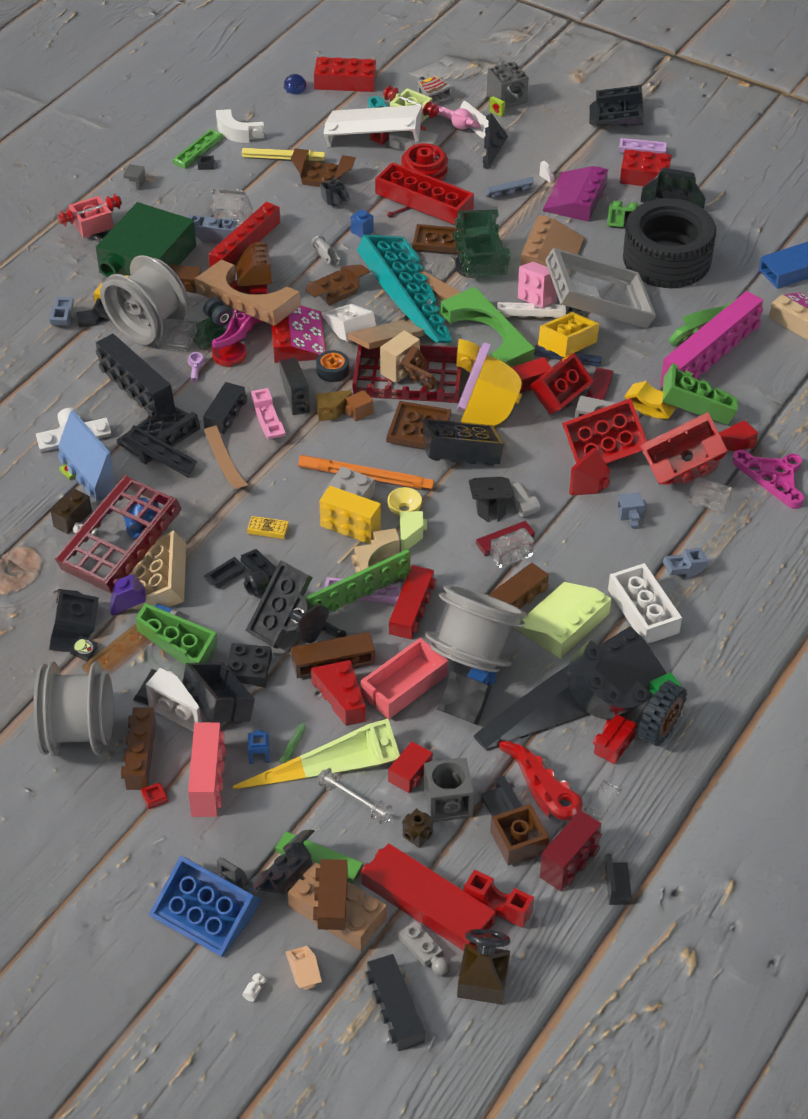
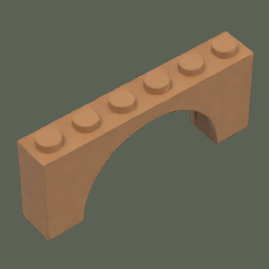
(266, 307)

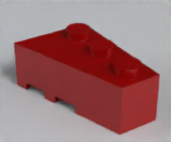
(341, 690)

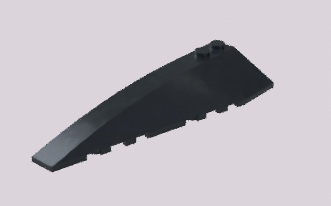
(551, 702)

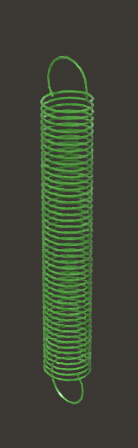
(300, 735)

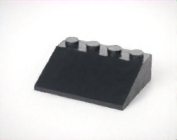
(462, 442)

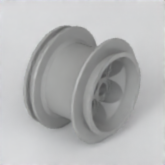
(144, 299)
(475, 628)
(73, 708)

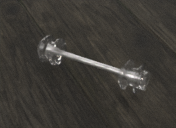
(332, 781)

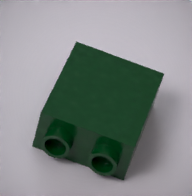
(146, 233)

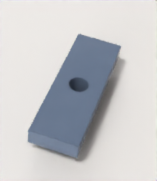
(509, 188)

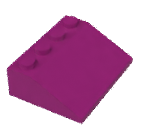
(577, 192)

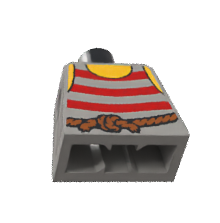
(435, 89)

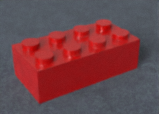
(345, 74)

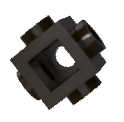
(417, 827)

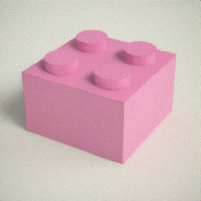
(536, 285)

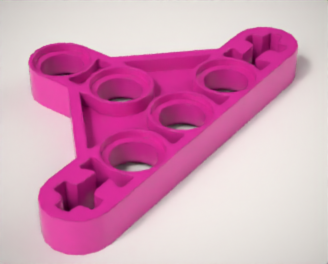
(767, 468)

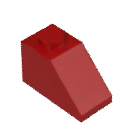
(739, 437)

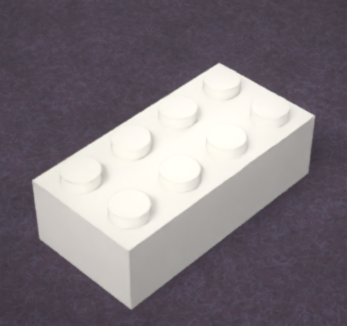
(644, 603)

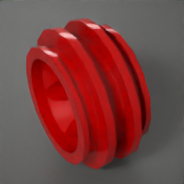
(426, 159)

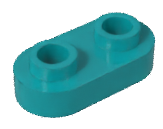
(376, 102)

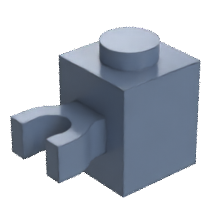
(631, 507)

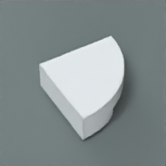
(545, 172)

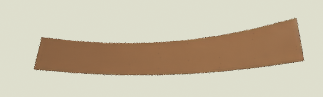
(223, 457)

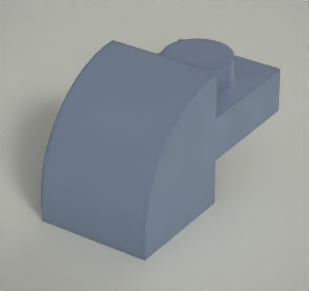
(62, 311)
(688, 564)

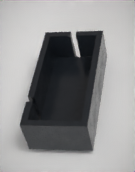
(218, 692)

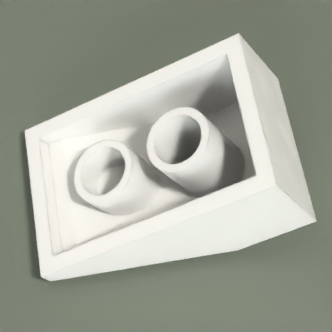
(349, 319)
(172, 699)

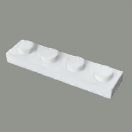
(528, 309)

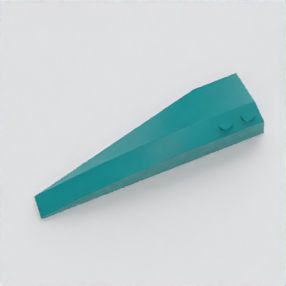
(393, 265)

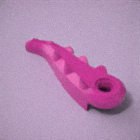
(236, 330)

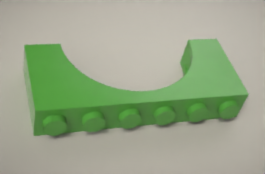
(475, 307)

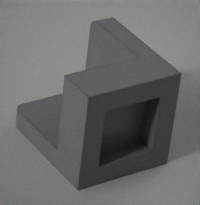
(136, 174)

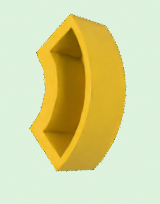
(467, 354)
(649, 401)

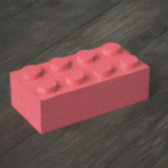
(404, 678)
(206, 770)

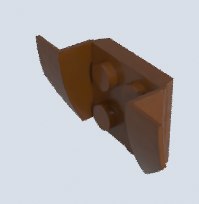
(315, 172)
(338, 284)

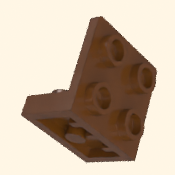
(415, 366)

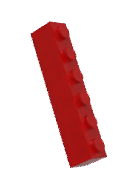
(247, 233)

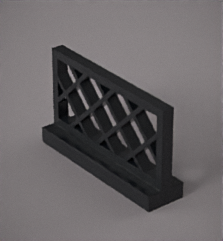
(175, 431)

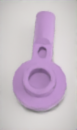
(195, 361)

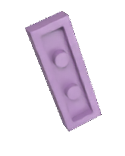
(642, 145)

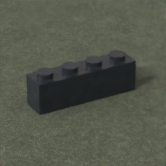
(395, 1002)

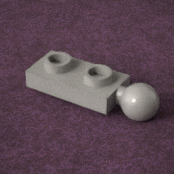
(424, 948)

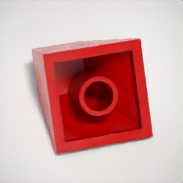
(589, 475)

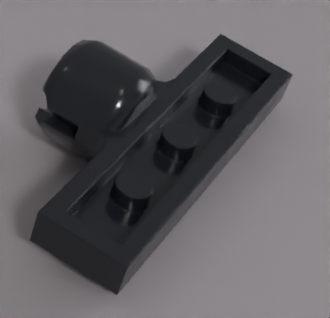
(262, 572)

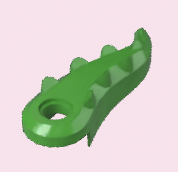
(693, 323)

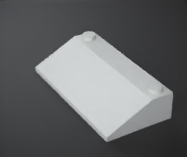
(373, 121)

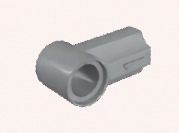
(524, 502)

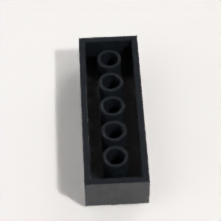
(135, 377)

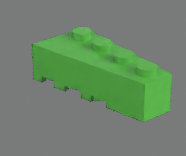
(697, 396)
(176, 635)

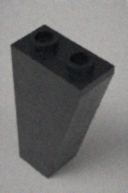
(295, 386)

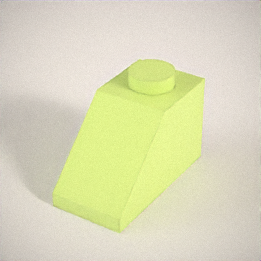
(411, 528)

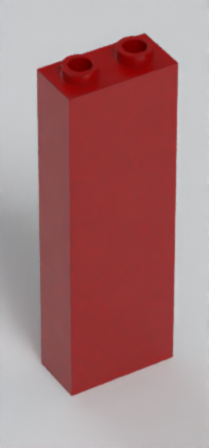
(426, 896)

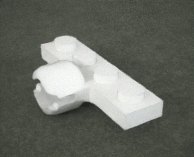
(50, 439)

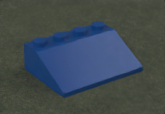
(204, 906)

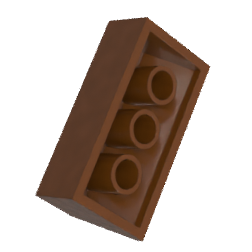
(254, 265)

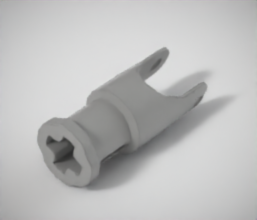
(325, 250)

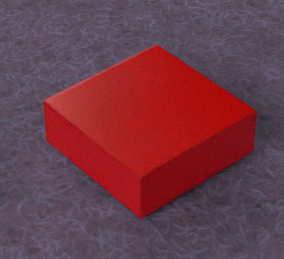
(154, 795)

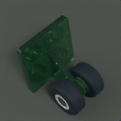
(212, 327)

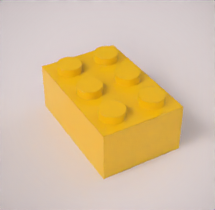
(568, 334)
(350, 514)

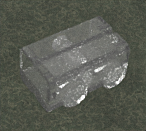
(710, 495)

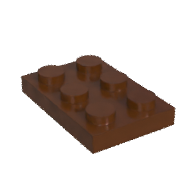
(434, 238)

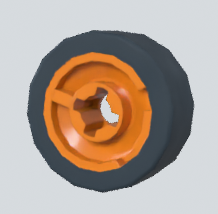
(332, 366)

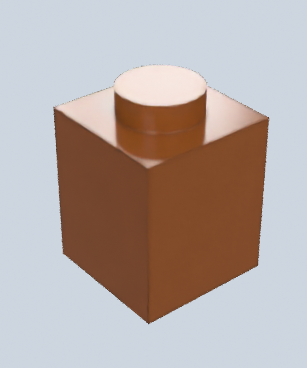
(359, 405)

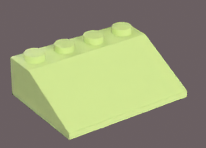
(565, 617)

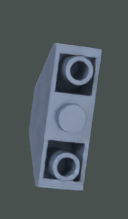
(212, 229)

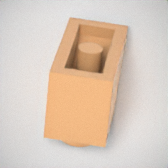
(304, 967)

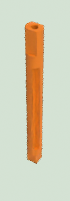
(377, 474)

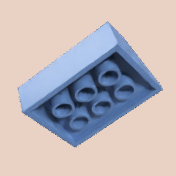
(86, 458)

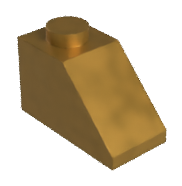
(331, 404)

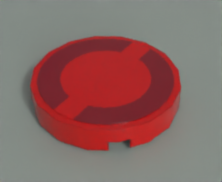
(230, 355)

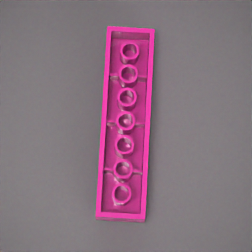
(716, 336)

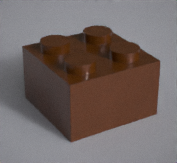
(519, 834)

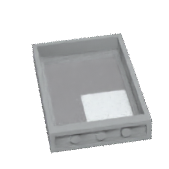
(600, 288)

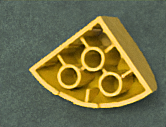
(493, 394)

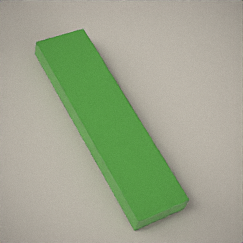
(197, 148)
(319, 852)

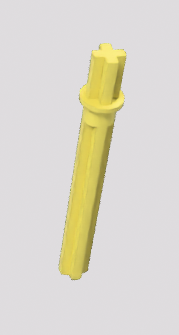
(279, 154)

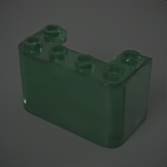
(480, 244)

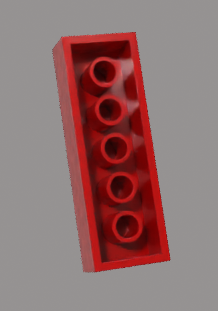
(423, 192)

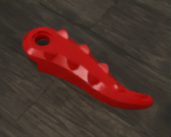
(543, 784)

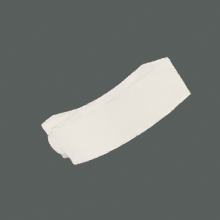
(236, 130)

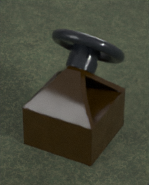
(484, 966)

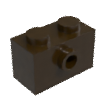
(71, 510)

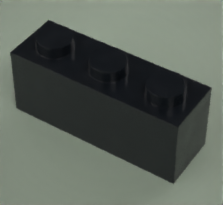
(225, 407)

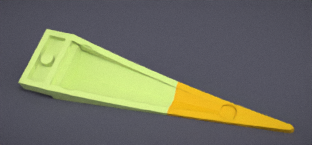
(358, 750)

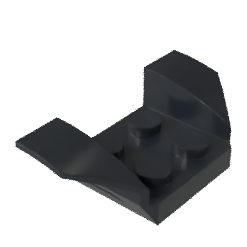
(673, 185)
(73, 618)
(286, 868)

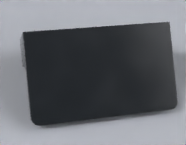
(500, 799)
(618, 882)

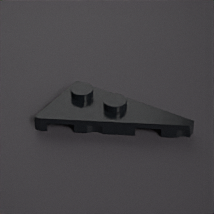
(493, 141)

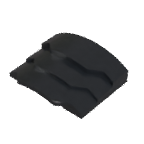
(618, 107)

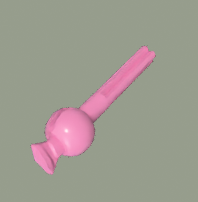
(460, 118)

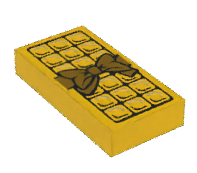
(267, 527)

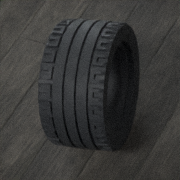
(672, 221)

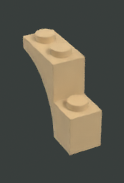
(384, 545)

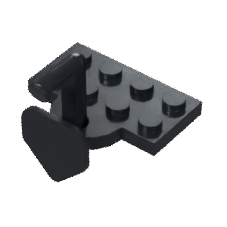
(282, 608)

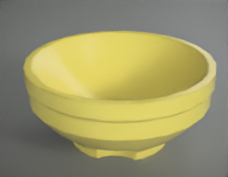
(404, 497)

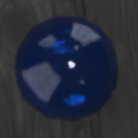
(295, 84)

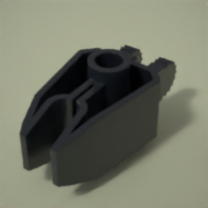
(334, 192)

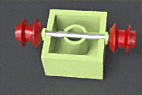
(409, 98)

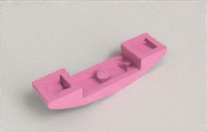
(266, 414)

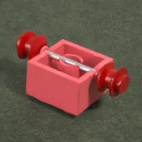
(91, 215)

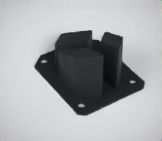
(487, 492)

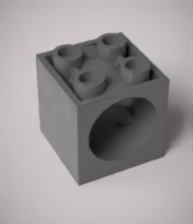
(508, 84)
(448, 803)

